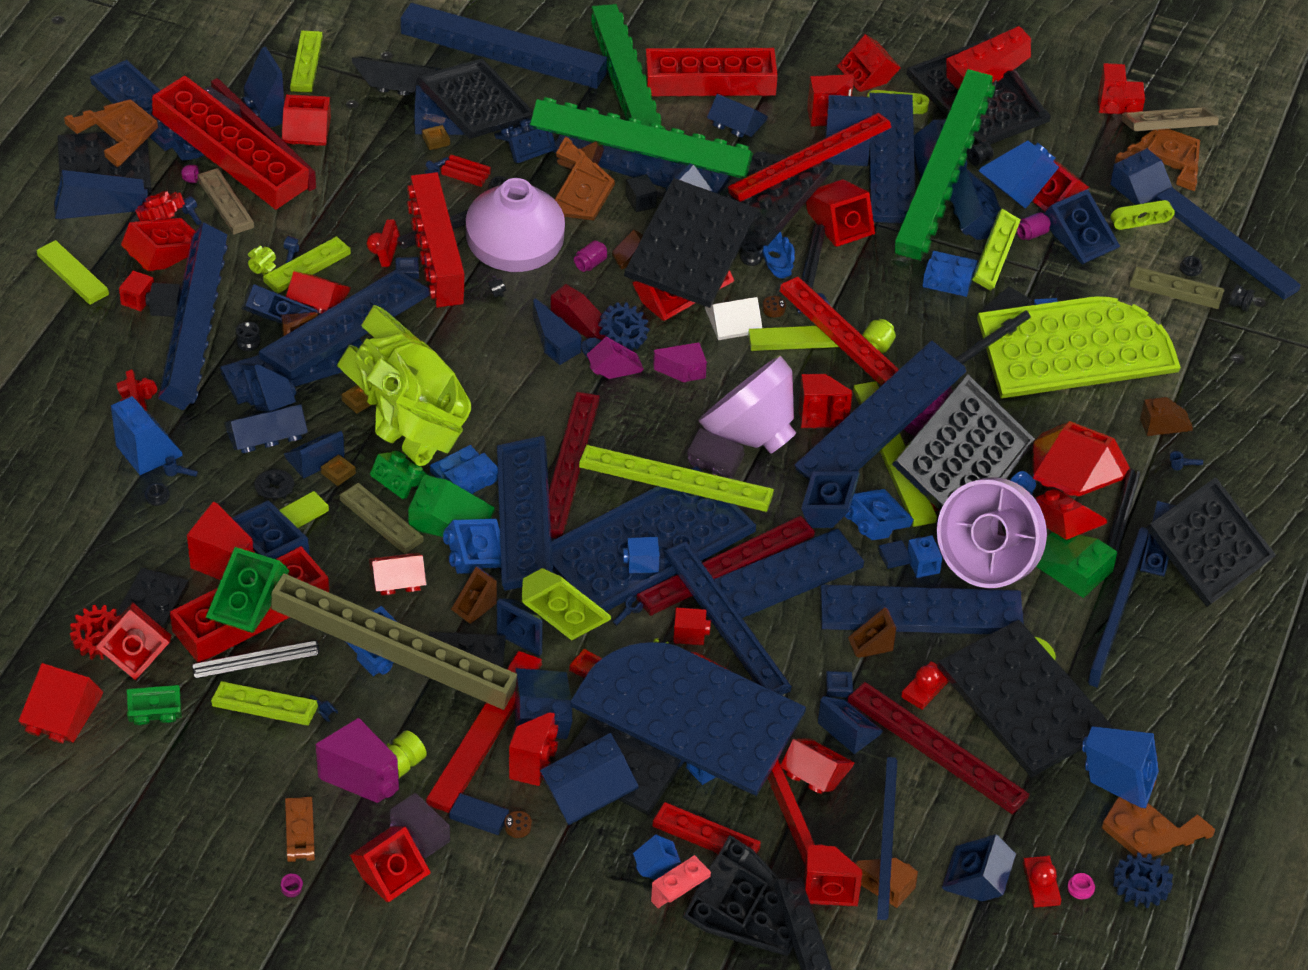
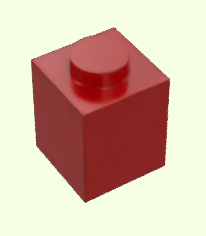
(134, 290)
(691, 626)

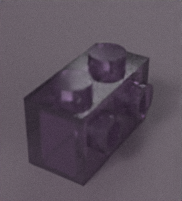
(715, 454)
(423, 824)

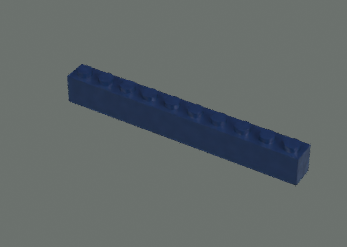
(504, 45)
(193, 317)

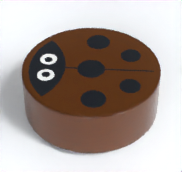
(774, 306)
(518, 824)

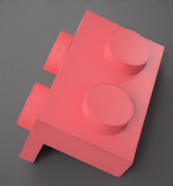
(679, 881)

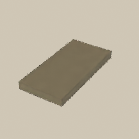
(1169, 118)

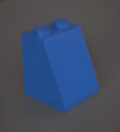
(1021, 171)
(141, 437)
(1122, 763)

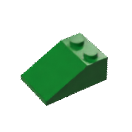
(441, 502)
(1077, 562)
(246, 590)

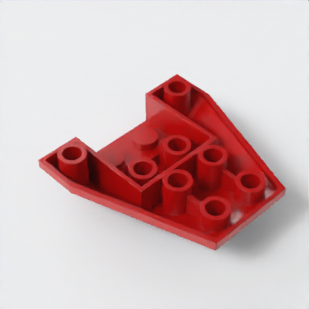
(1077, 459)

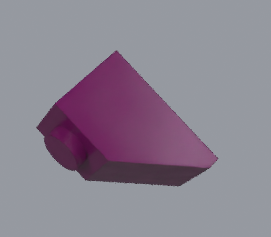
(613, 360)
(681, 362)

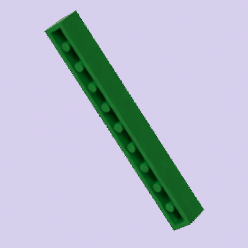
(623, 65)
(641, 138)
(944, 165)

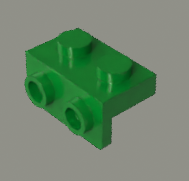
(397, 473)
(154, 704)

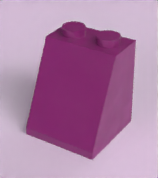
(358, 762)

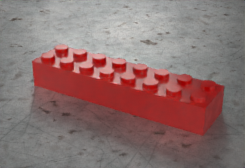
(230, 142)

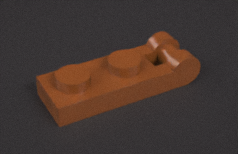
(299, 828)

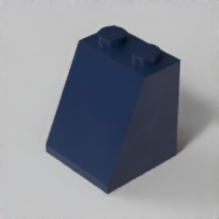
(841, 114)

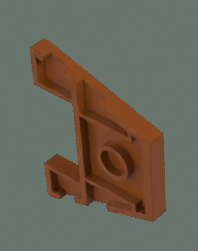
(123, 122)
(1174, 150)
(585, 186)
(1149, 831)

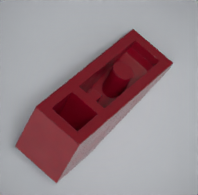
(577, 311)

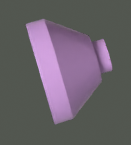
(515, 227)
(756, 409)
(973, 534)

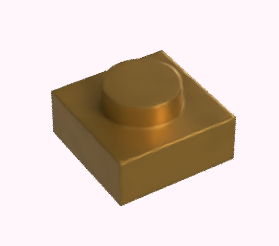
(436, 137)
(355, 399)
(338, 470)

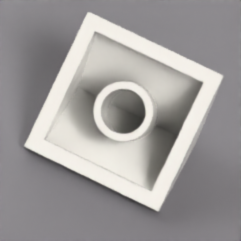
(734, 317)

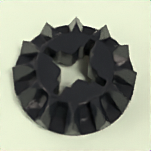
(275, 477)

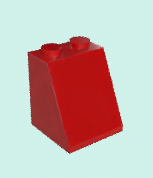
(843, 211)
(214, 540)
(59, 704)

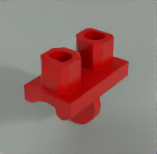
(138, 389)

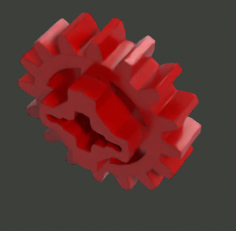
(160, 206)
(92, 622)

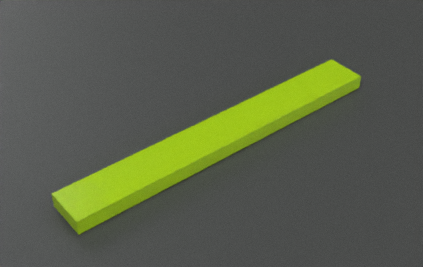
(676, 478)
(913, 500)

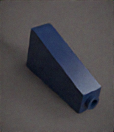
(96, 194)

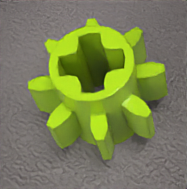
(261, 260)

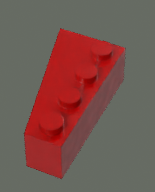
(991, 57)

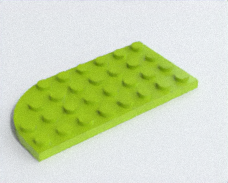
(1076, 346)

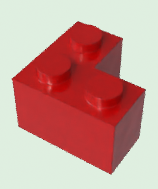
(1116, 93)

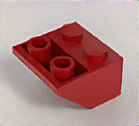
(868, 64)
(306, 119)
(823, 401)
(532, 748)

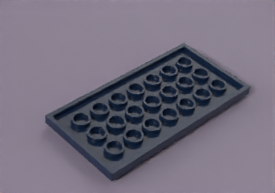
(593, 552)

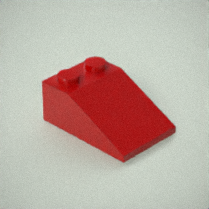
(158, 242)

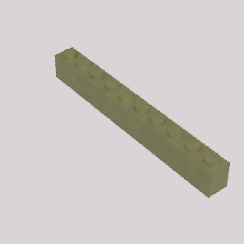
(394, 641)

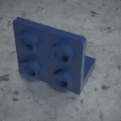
(526, 141)

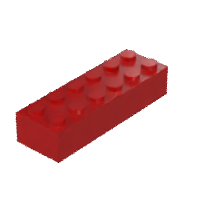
(711, 71)
(436, 240)
(208, 638)

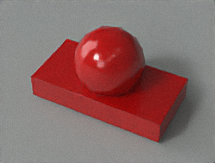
(384, 243)
(925, 686)
(1042, 881)

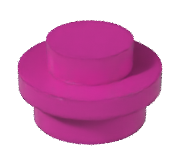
(1081, 886)

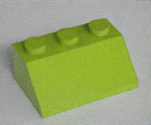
(561, 604)

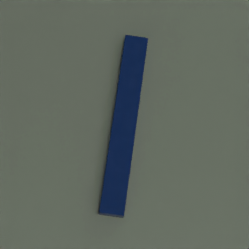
(1230, 244)
(1118, 607)
(726, 619)
(887, 839)

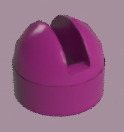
(190, 173)
(290, 881)

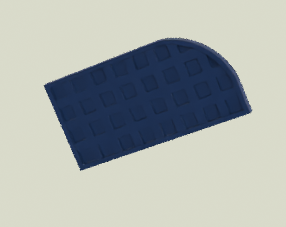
(691, 710)

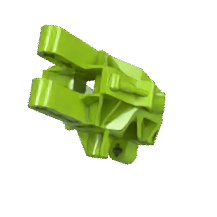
(410, 387)

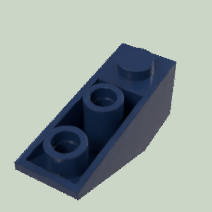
(272, 305)
(557, 337)
(1155, 559)

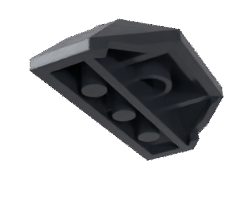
(391, 74)

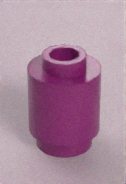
(1033, 226)
(590, 256)

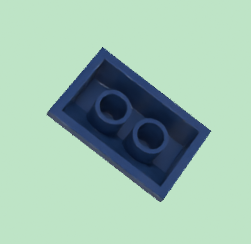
(925, 143)
(974, 205)
(266, 428)
(589, 779)

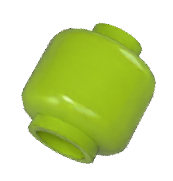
(880, 334)

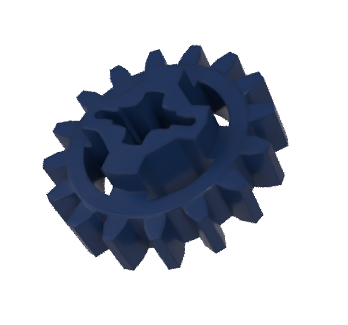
(625, 326)
(1143, 880)

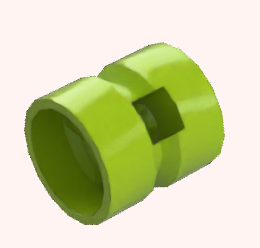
(408, 751)

